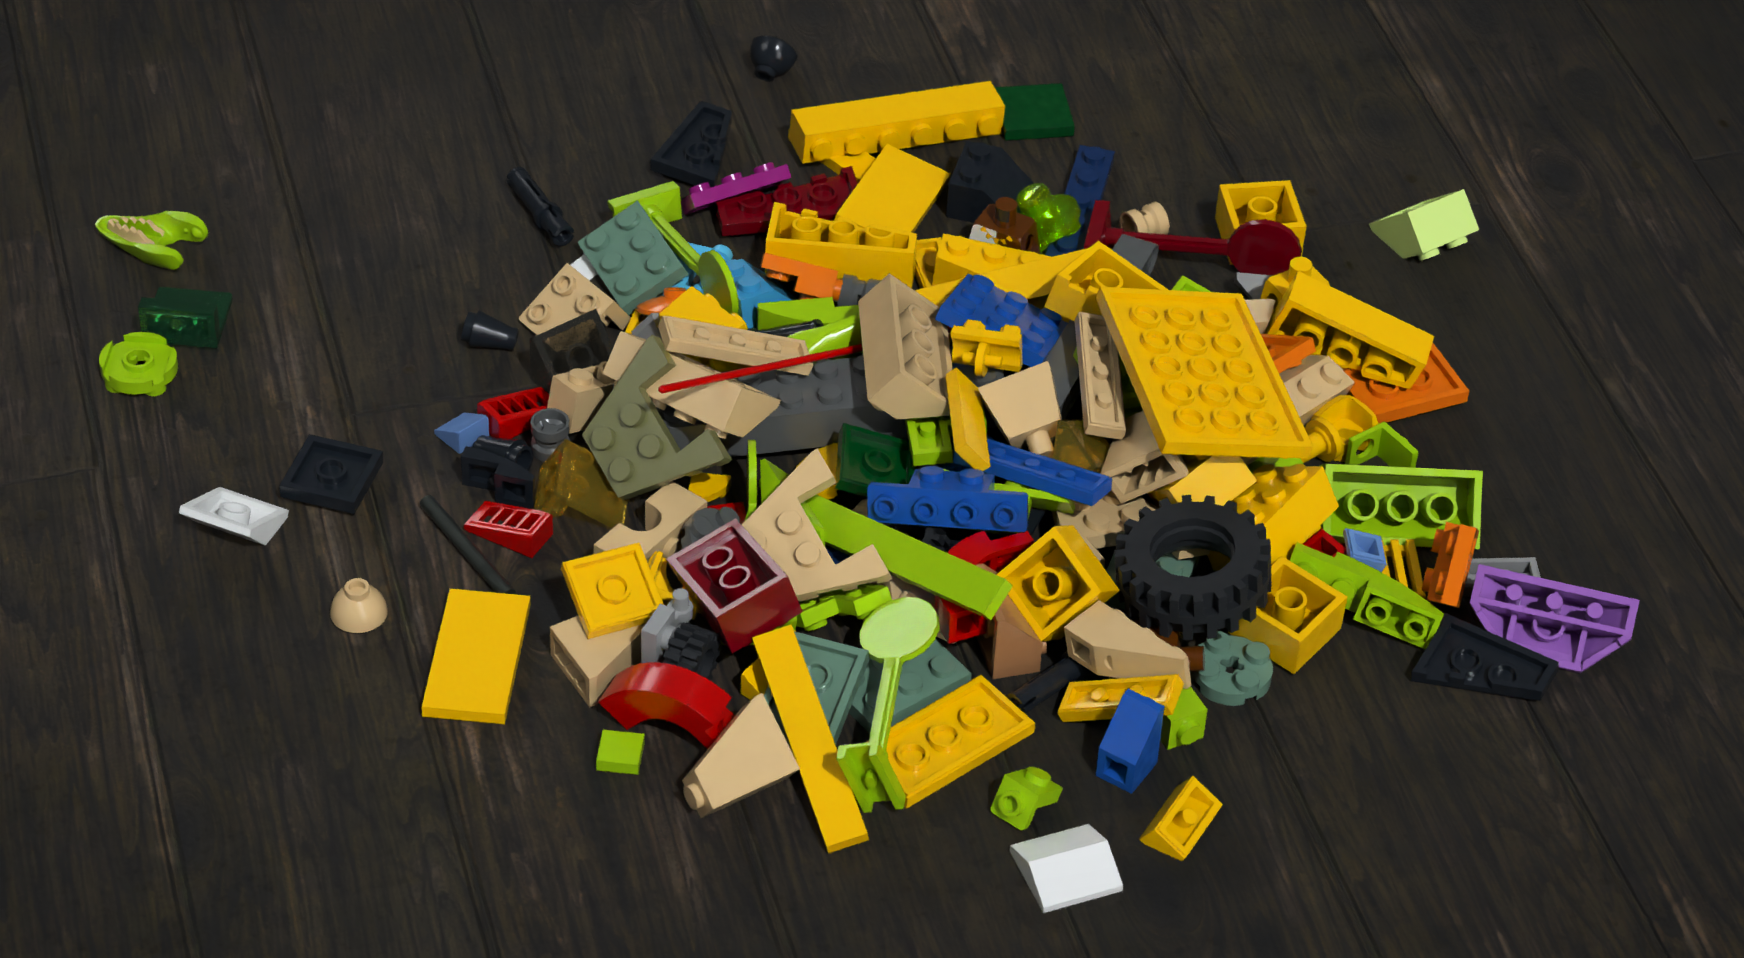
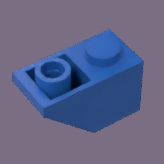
(1131, 742)

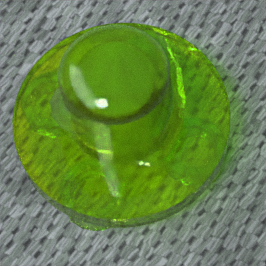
(1054, 214)

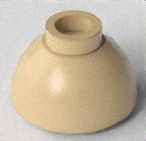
(358, 607)

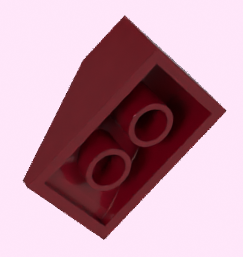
(735, 585)

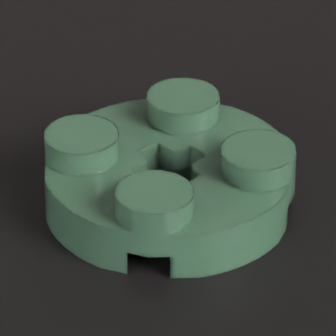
(1249, 680)

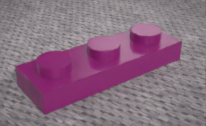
(734, 185)

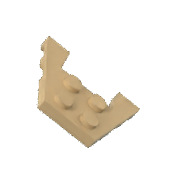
(1106, 519)
(795, 546)

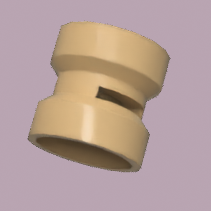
(1149, 219)

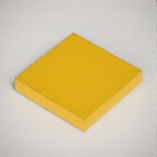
(612, 589)

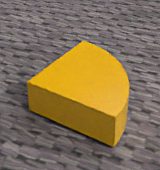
(710, 485)

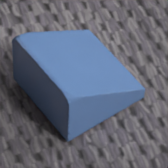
(463, 430)
(1365, 548)

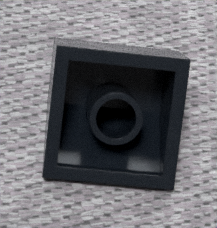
(982, 178)

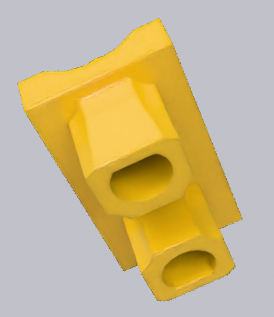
(987, 348)

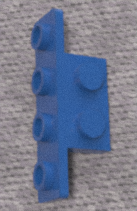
(948, 500)

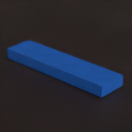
(1044, 473)

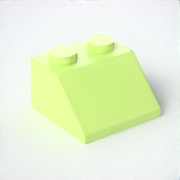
(1428, 226)

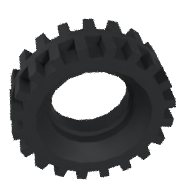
(1200, 601)

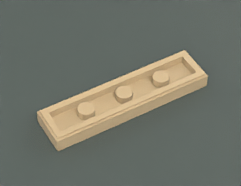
(731, 344)
(1099, 378)

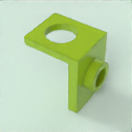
(1386, 444)

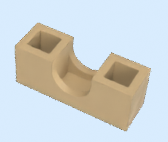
(664, 522)

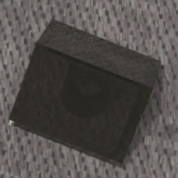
(568, 346)

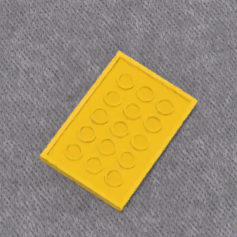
(1203, 373)

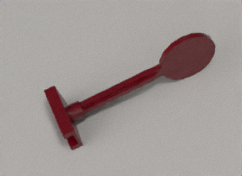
(1253, 248)

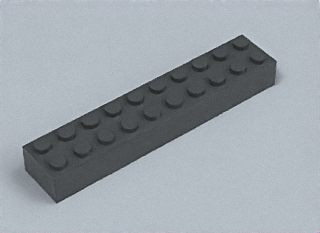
(813, 408)

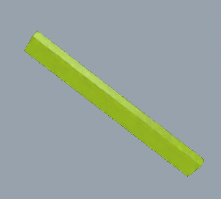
(912, 559)

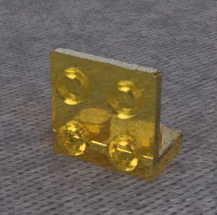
(576, 480)

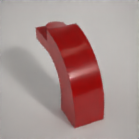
(976, 549)
(668, 694)

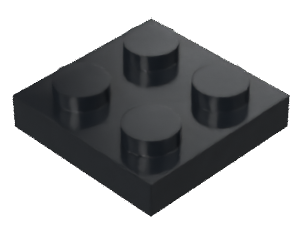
(331, 474)

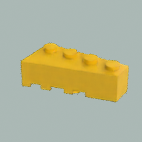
(841, 245)

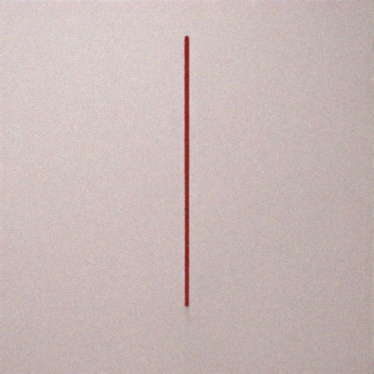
(762, 368)

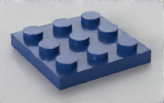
(981, 301)

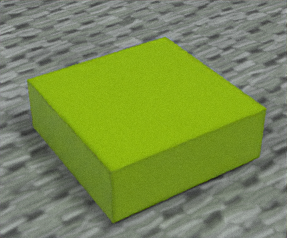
(620, 752)

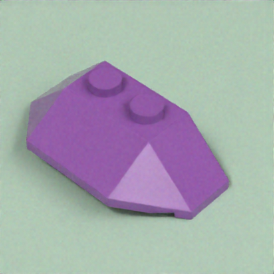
(1553, 617)

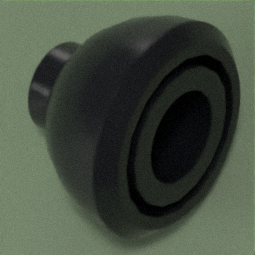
(771, 57)

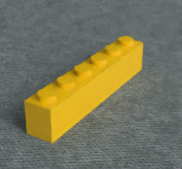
(896, 120)

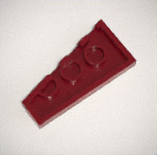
(753, 210)

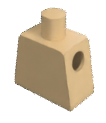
(1025, 408)

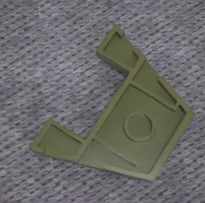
(633, 438)

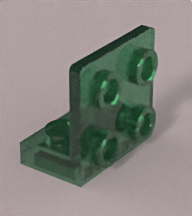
(186, 315)

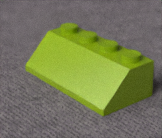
(1402, 501)

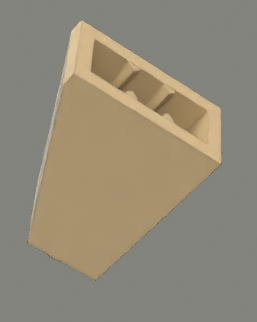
(1138, 463)
(593, 661)
(740, 761)

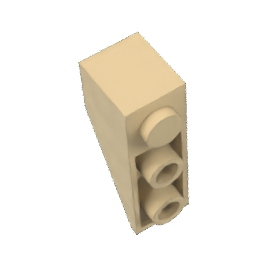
(580, 394)
(1120, 648)

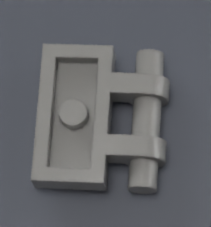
(663, 624)

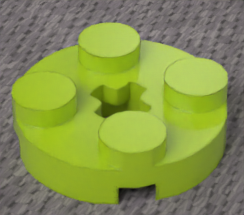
(124, 376)

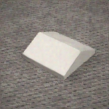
(236, 514)
(1067, 867)

